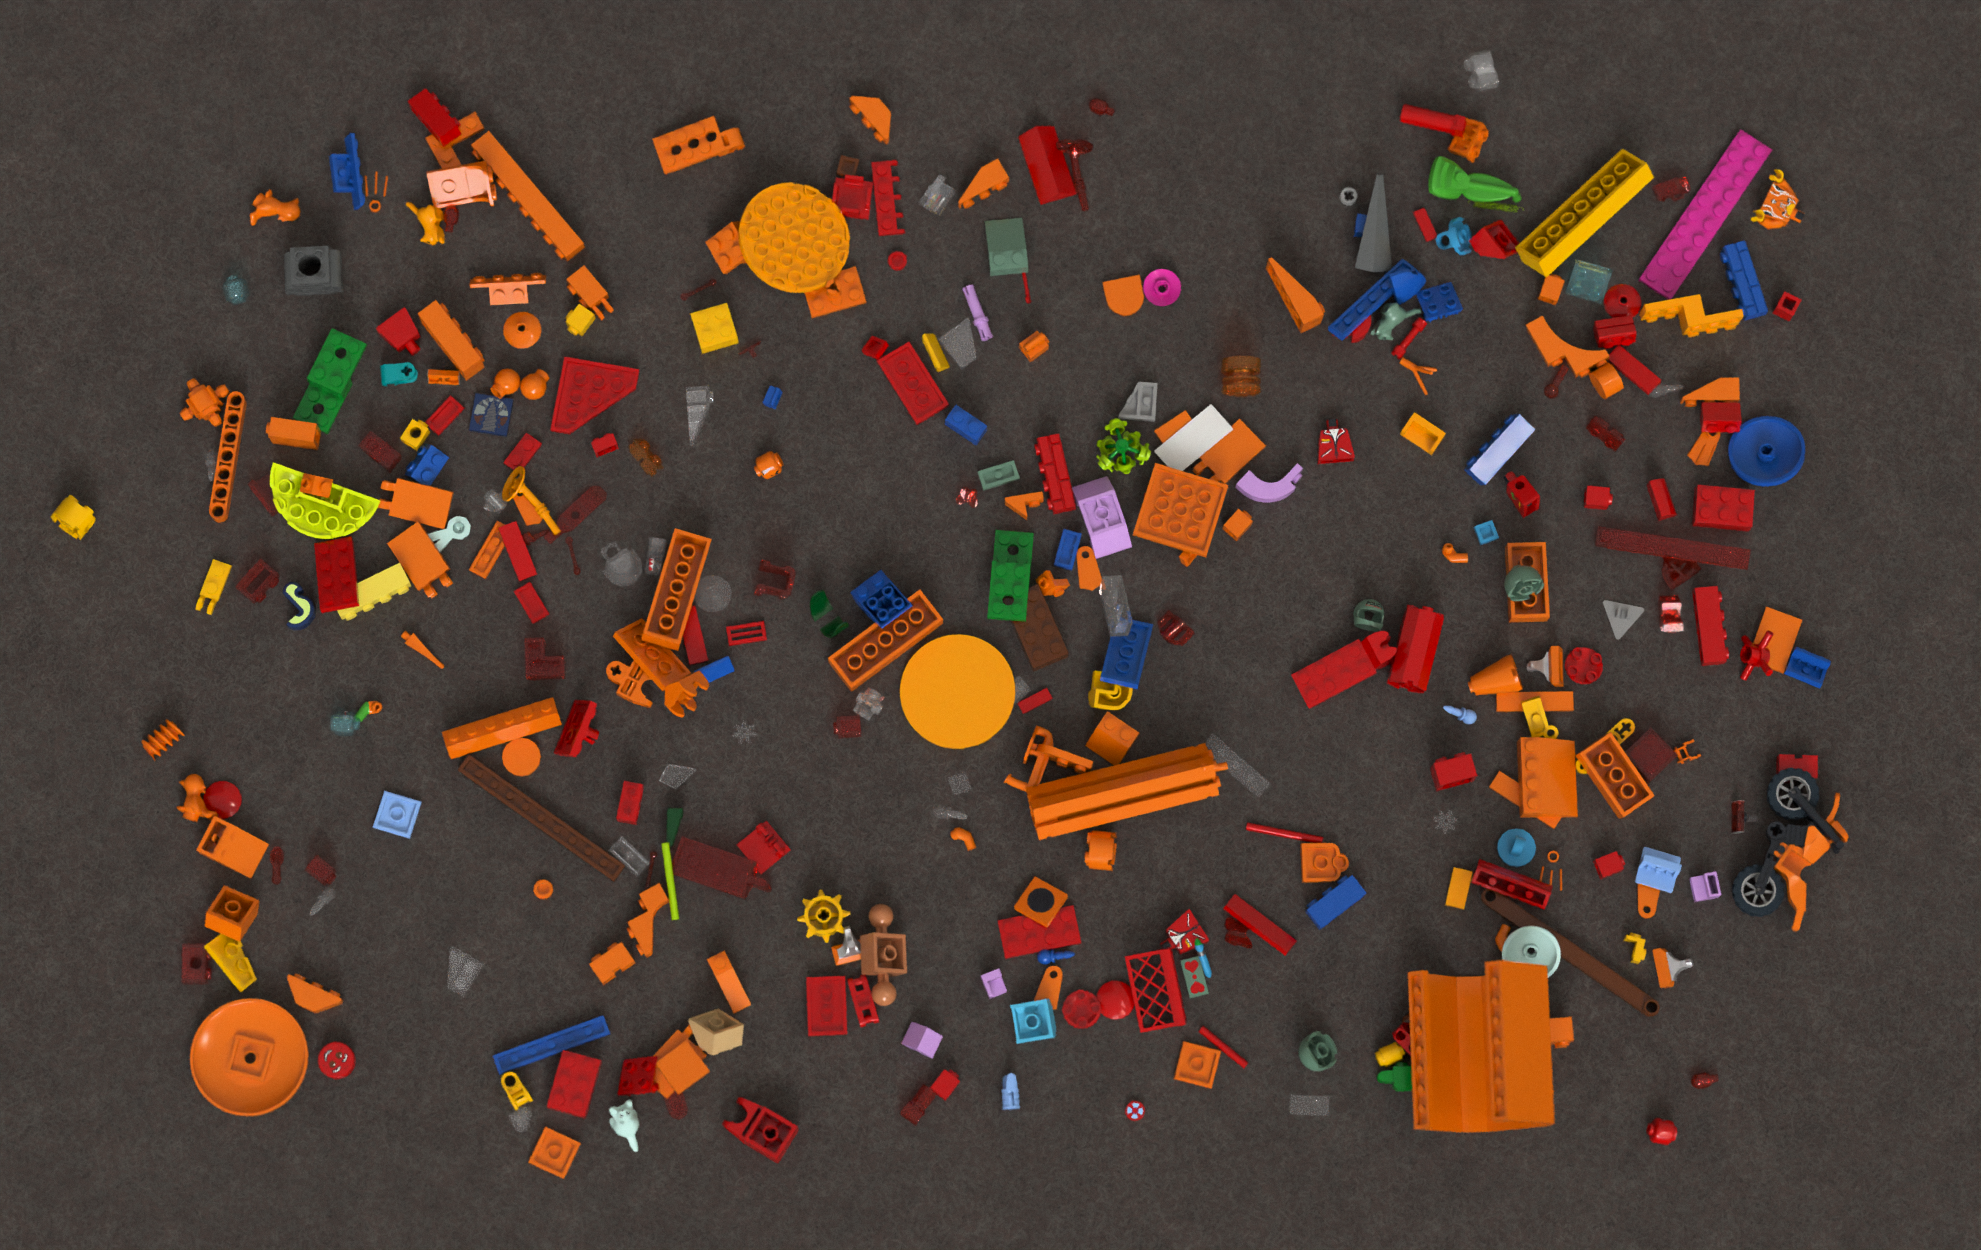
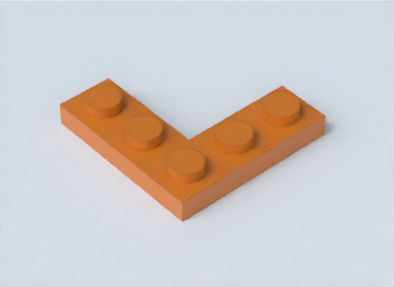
(445, 155)

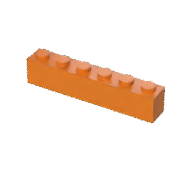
(501, 728)

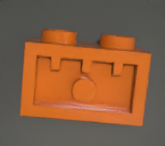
(1471, 142)

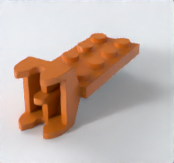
(662, 668)

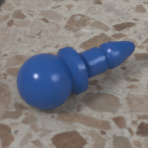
(1046, 956)

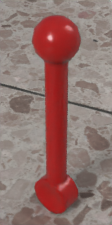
(1026, 288)

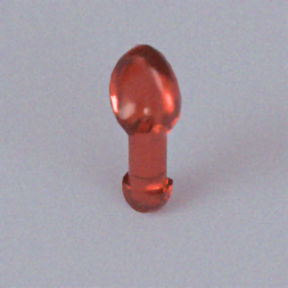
(276, 860)

